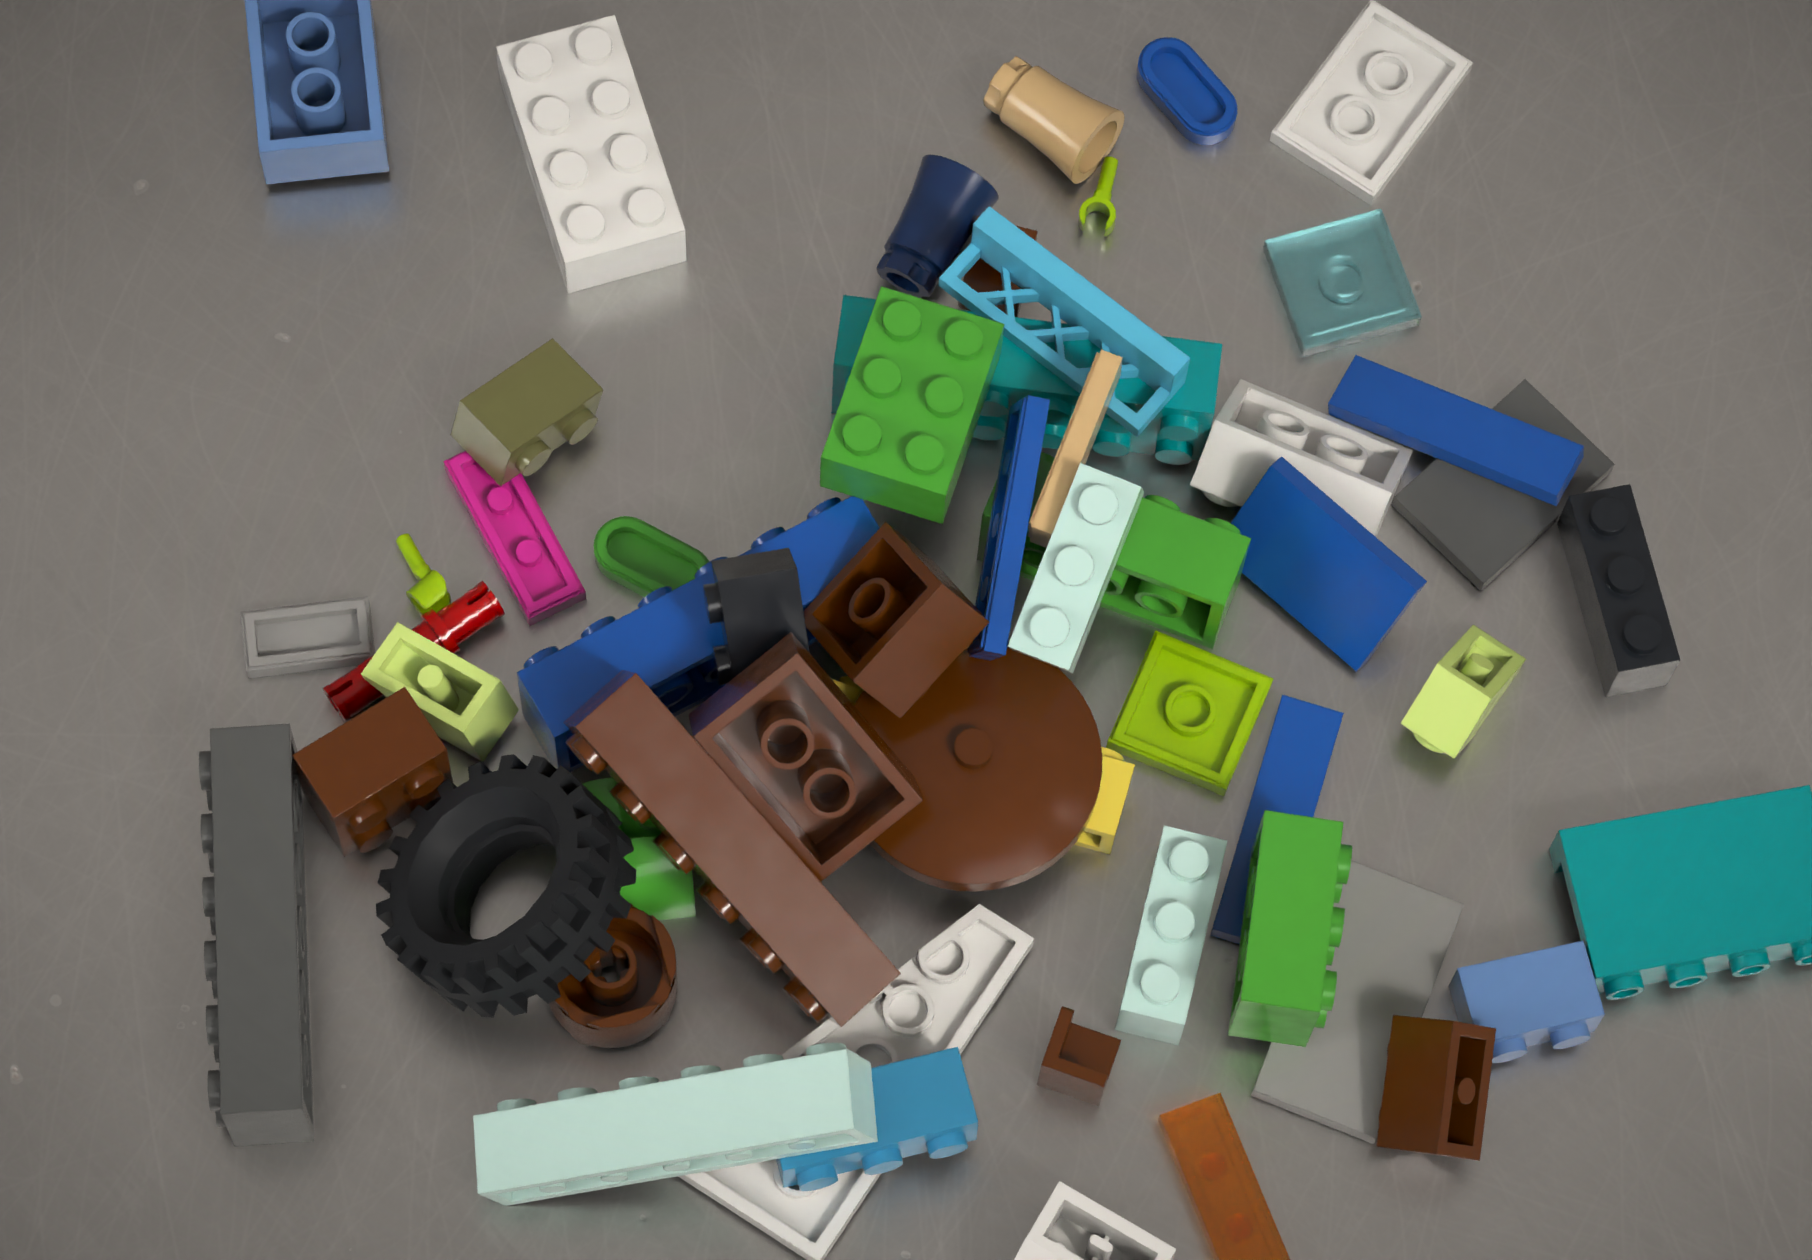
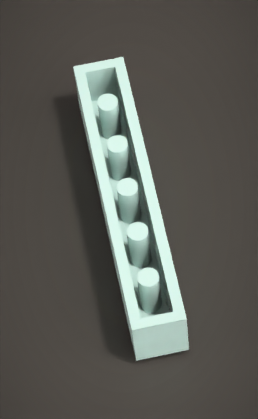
(675, 1125)

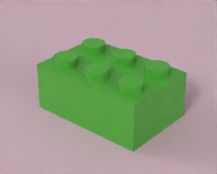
(911, 405)
(1290, 929)

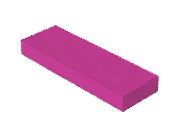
(517, 539)

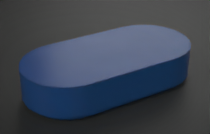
(1186, 91)

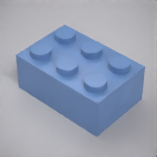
(316, 89)

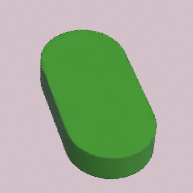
(644, 556)

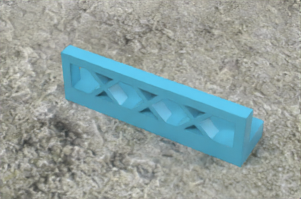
(1076, 302)

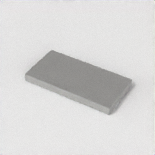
(1384, 968)

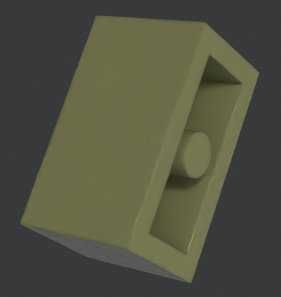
(527, 413)

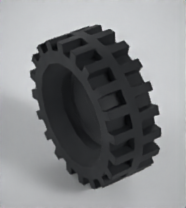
(460, 847)

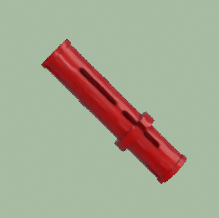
(446, 628)

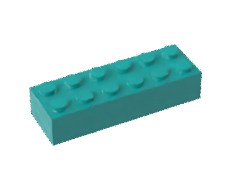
(1173, 436)

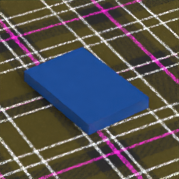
(1323, 564)

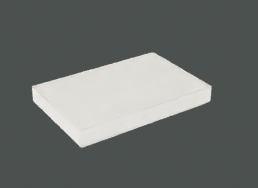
(1371, 102)

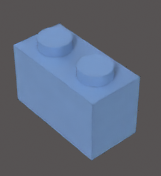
(1530, 999)

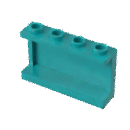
(1692, 890)

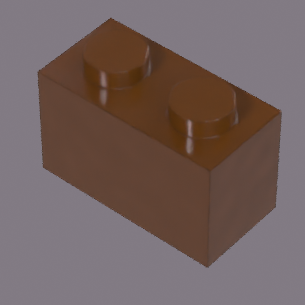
(1436, 1087)

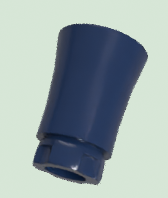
(934, 224)

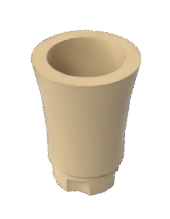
(1054, 117)

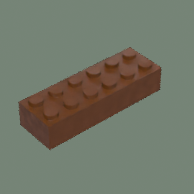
(732, 847)

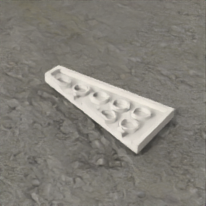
(922, 1011)

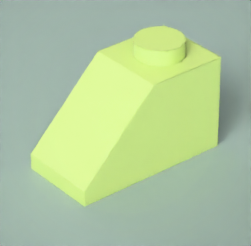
(1462, 692)
(454, 695)

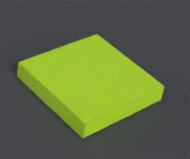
(1189, 713)

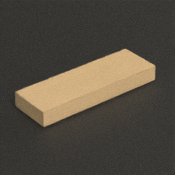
(1075, 444)

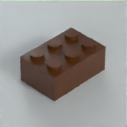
(805, 757)

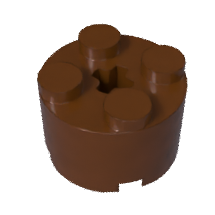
(635, 1005)

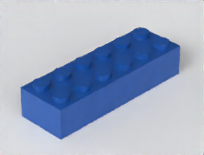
(670, 632)

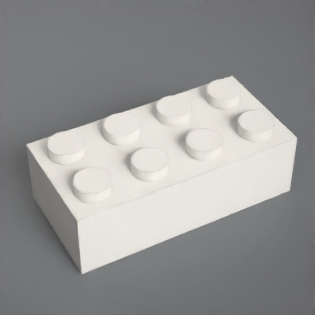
(591, 154)

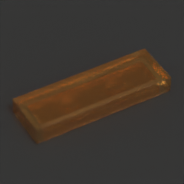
(1221, 1182)

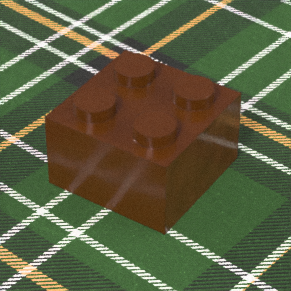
(893, 620)
(373, 772)

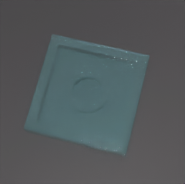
(1342, 282)

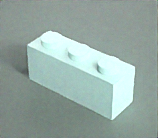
(1076, 568)
(1171, 935)

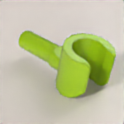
(1102, 196)
(431, 588)

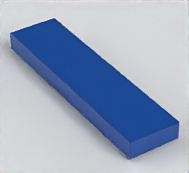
(1456, 430)
(1009, 524)
(1286, 783)

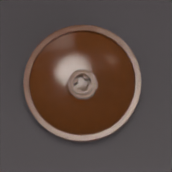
(1001, 771)

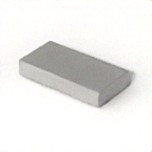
(307, 637)

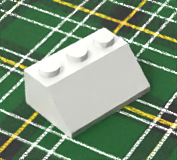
(1339, 458)

